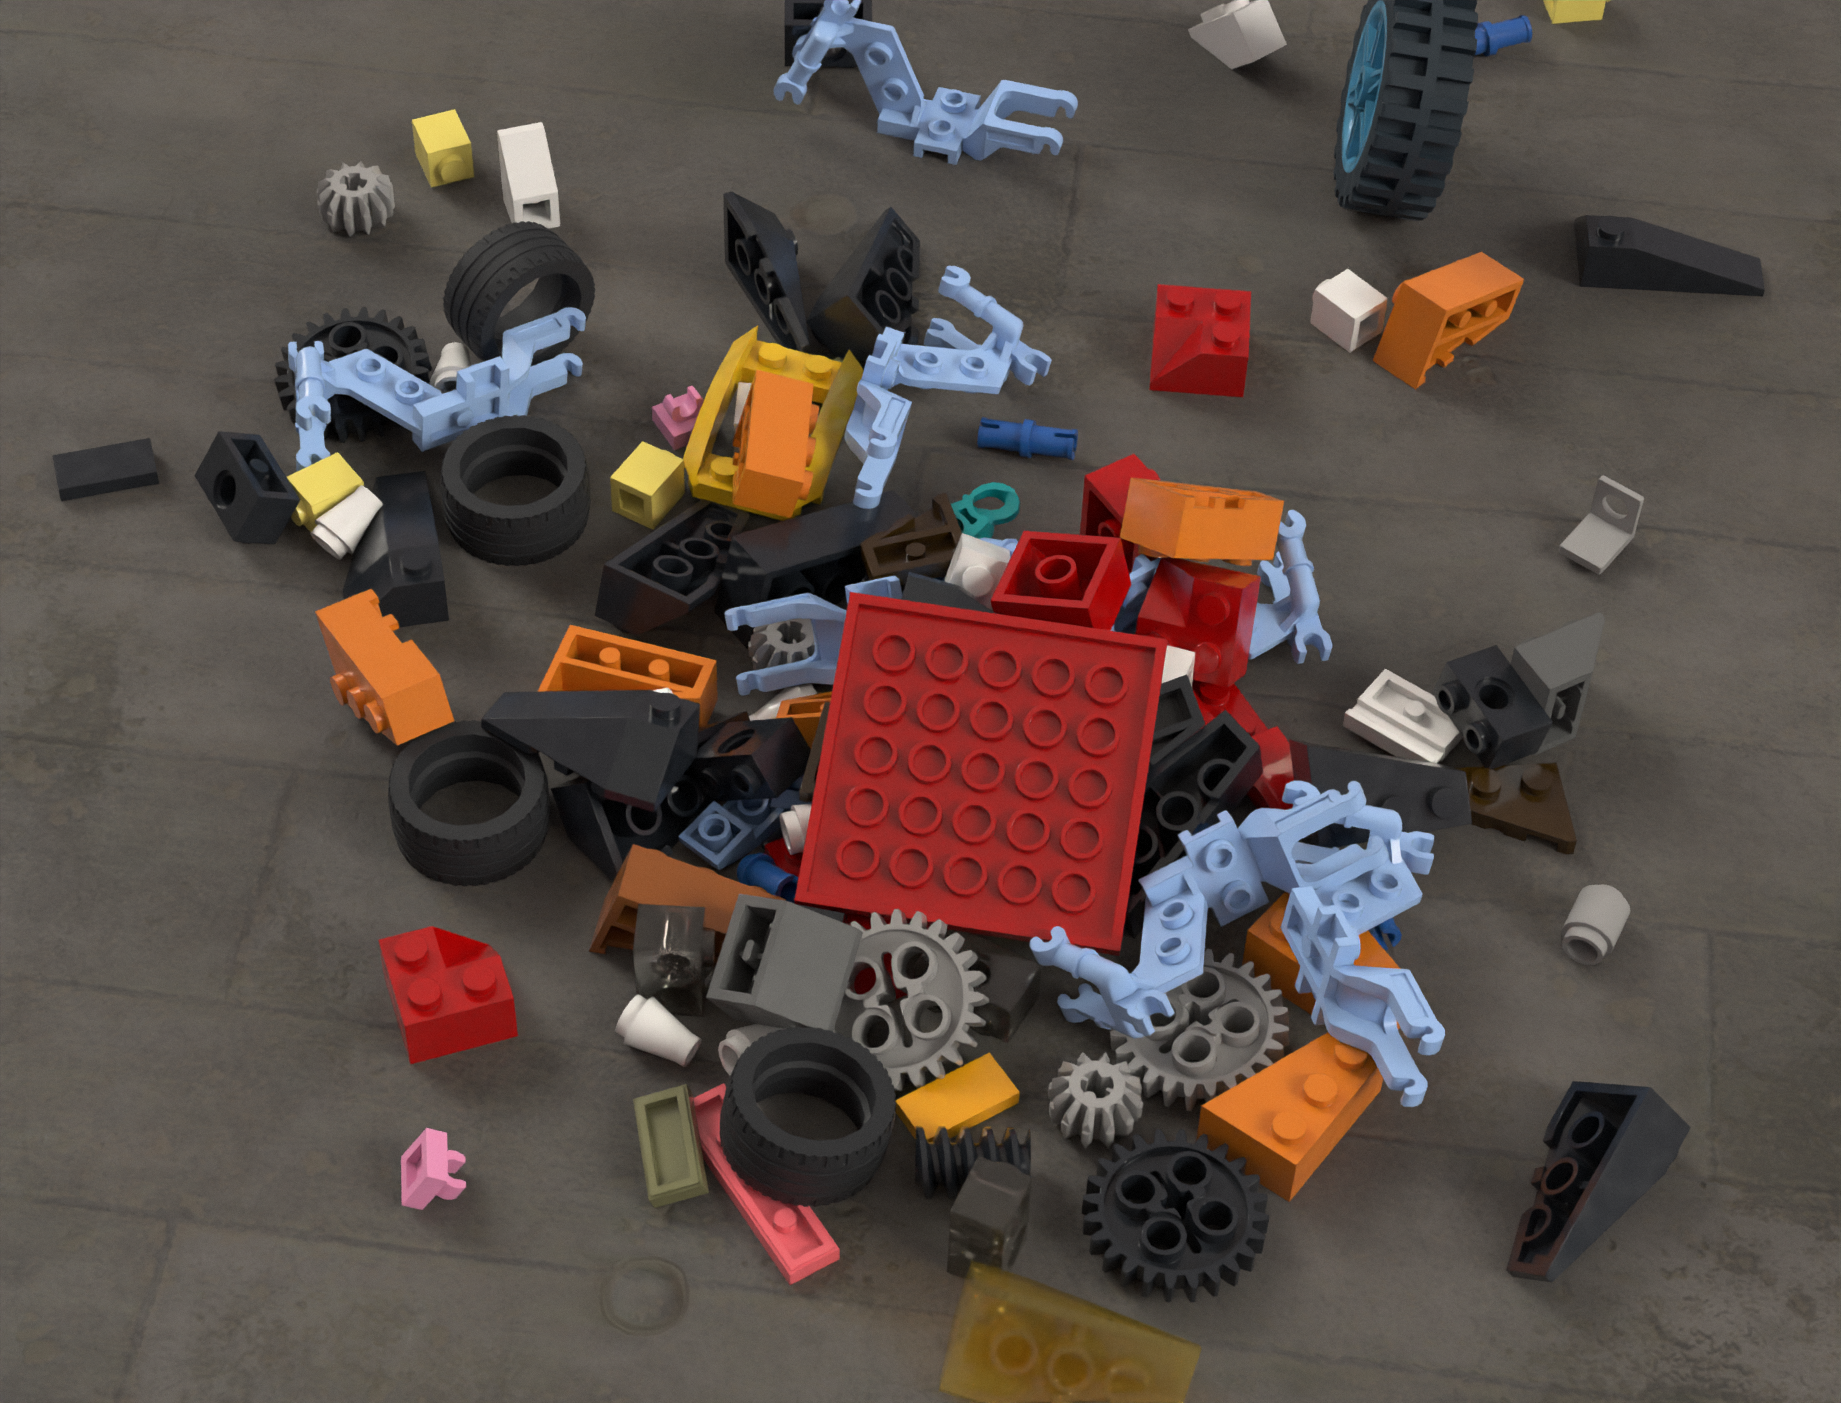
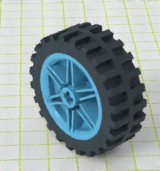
(1404, 105)

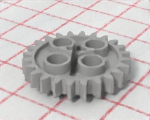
(943, 984)
(1204, 1031)

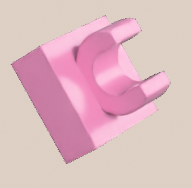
(678, 416)
(427, 1168)

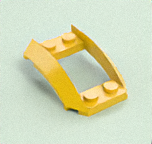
(834, 387)

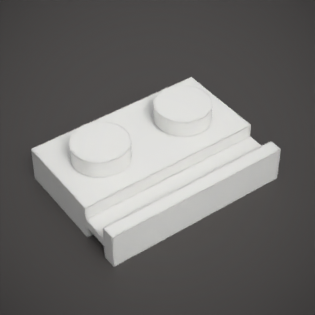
(1402, 720)

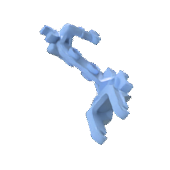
(941, 125)
(944, 362)
(481, 392)
(1290, 616)
(827, 629)
(1217, 873)
(1324, 932)

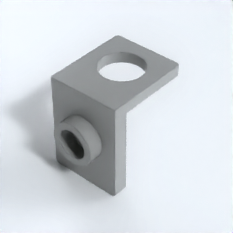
(1603, 531)

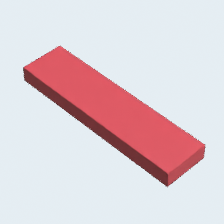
(786, 1231)

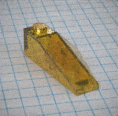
(1046, 1346)

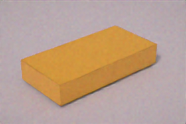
(959, 1099)

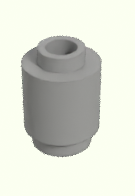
(1594, 924)

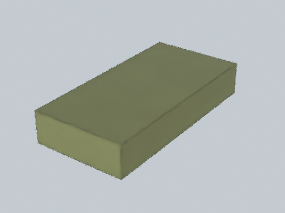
(670, 1146)

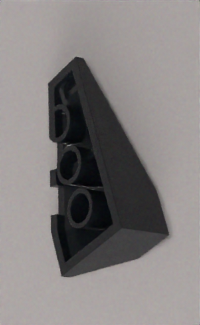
(766, 268)

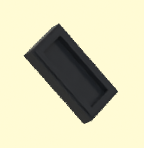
(105, 469)

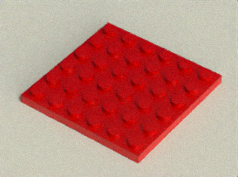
(983, 772)

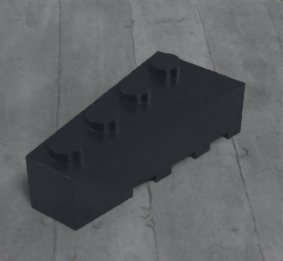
(802, 556)
(1186, 793)

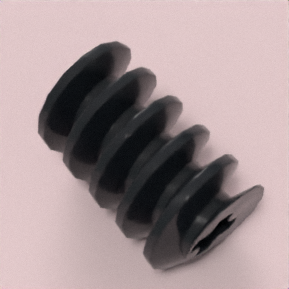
(952, 1162)

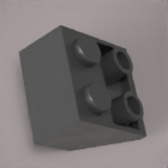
(1559, 673)
(783, 965)

